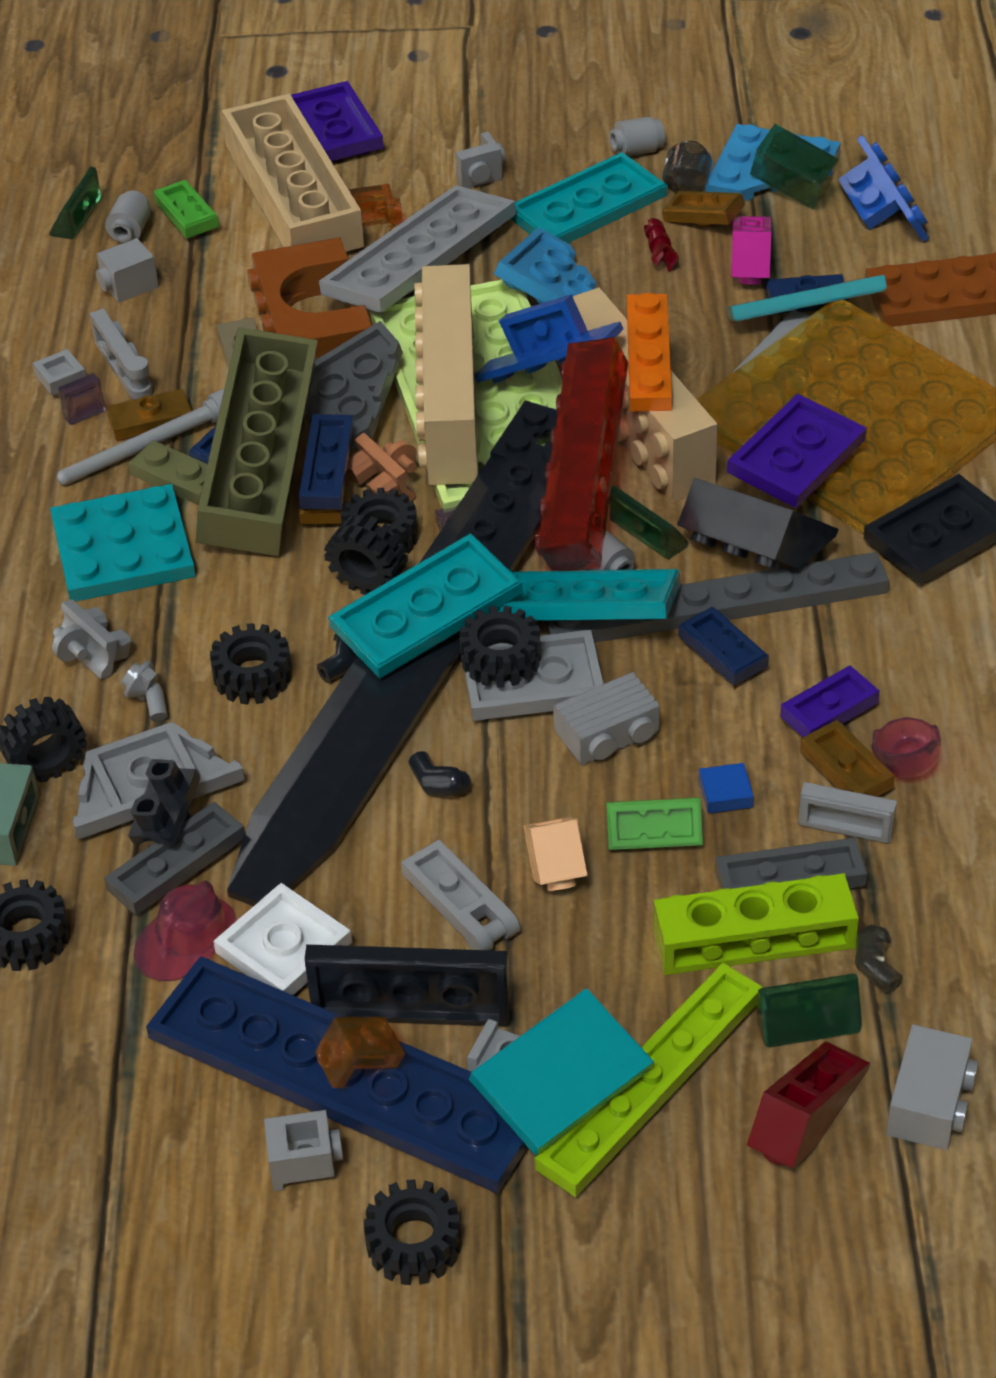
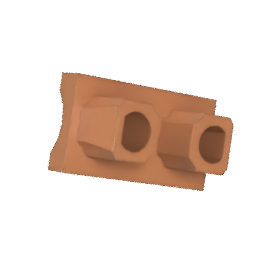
(387, 464)

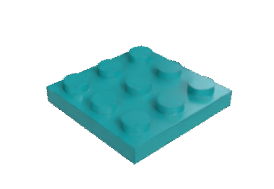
(122, 542)

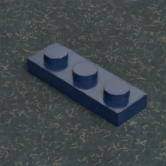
(326, 462)

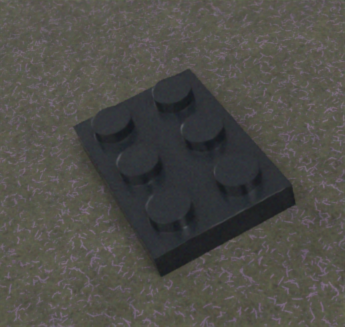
(936, 529)

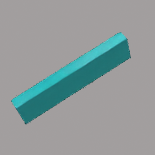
(807, 298)

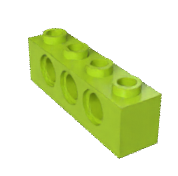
(755, 923)

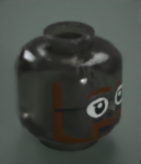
(687, 167)

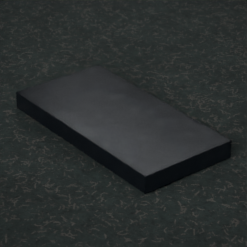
(410, 983)

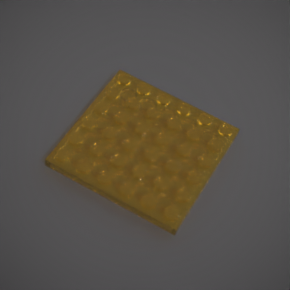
(917, 407)

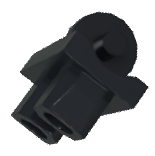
(164, 804)

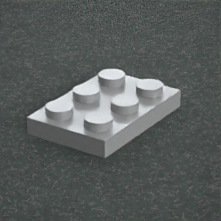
(565, 670)

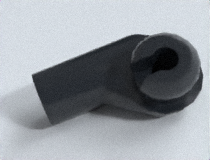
(338, 663)
(438, 780)

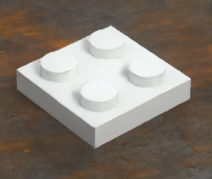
(273, 938)

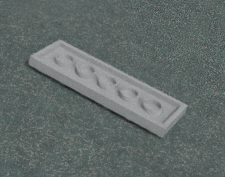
(428, 238)

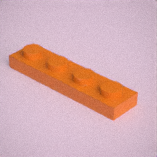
(649, 352)

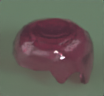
(907, 746)

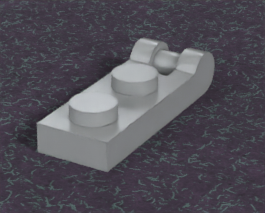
(120, 355)
(459, 896)

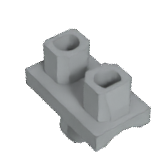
(86, 638)

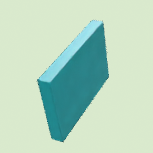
(561, 1071)

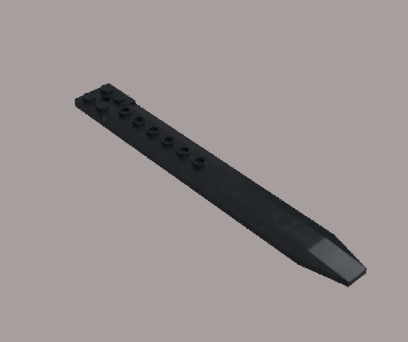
(371, 717)

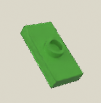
(186, 209)
(654, 823)

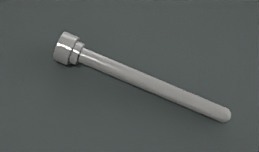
(117, 453)

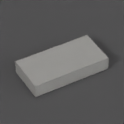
(847, 812)

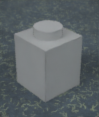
(126, 270)

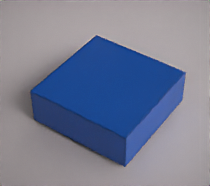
(725, 788)

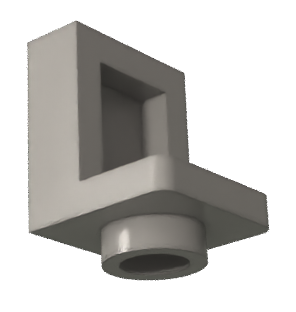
(480, 163)

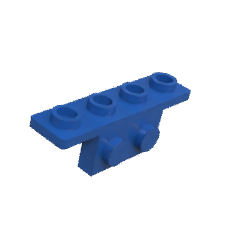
(875, 191)
(541, 336)

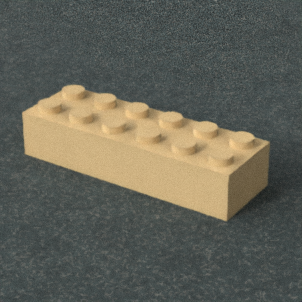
(291, 174)
(445, 375)
(666, 443)

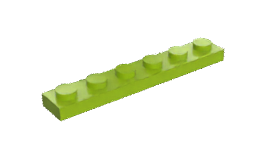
(676, 1052)

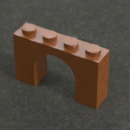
(294, 274)

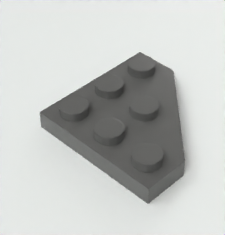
(356, 379)

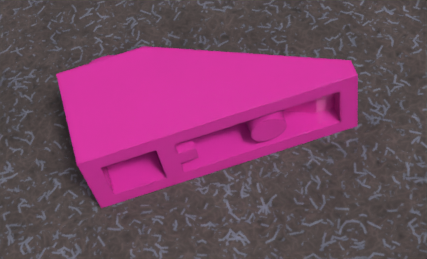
(751, 248)

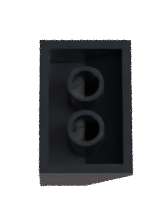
(752, 526)

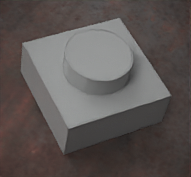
(58, 370)

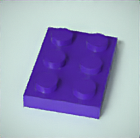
(339, 120)
(796, 450)

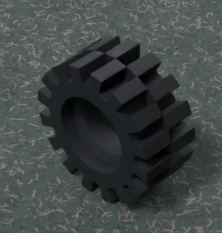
(389, 510)
(365, 553)
(505, 663)
(256, 680)
(35, 723)
(40, 940)
(414, 1258)

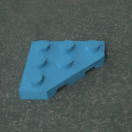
(736, 160)
(544, 268)

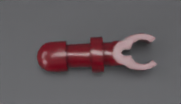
(660, 244)

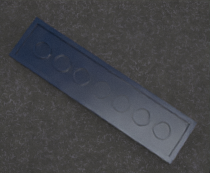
(272, 1042)

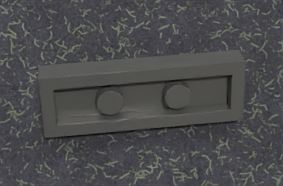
(793, 864)
(165, 867)

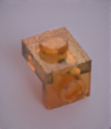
(377, 205)
(357, 1044)

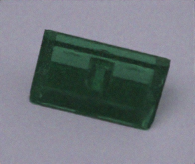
(78, 206)
(645, 524)
(809, 1010)

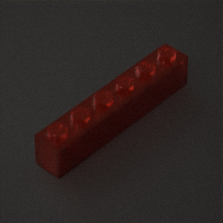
(582, 455)

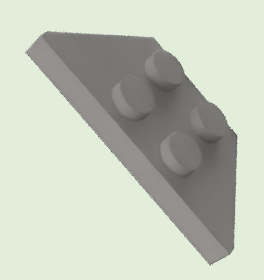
(118, 775)

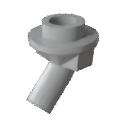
(142, 684)

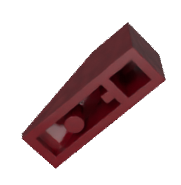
(804, 1104)

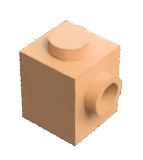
(555, 852)

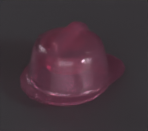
(182, 931)

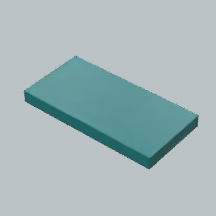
(590, 199)
(596, 594)
(424, 605)

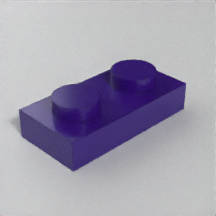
(832, 699)

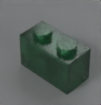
(794, 166)

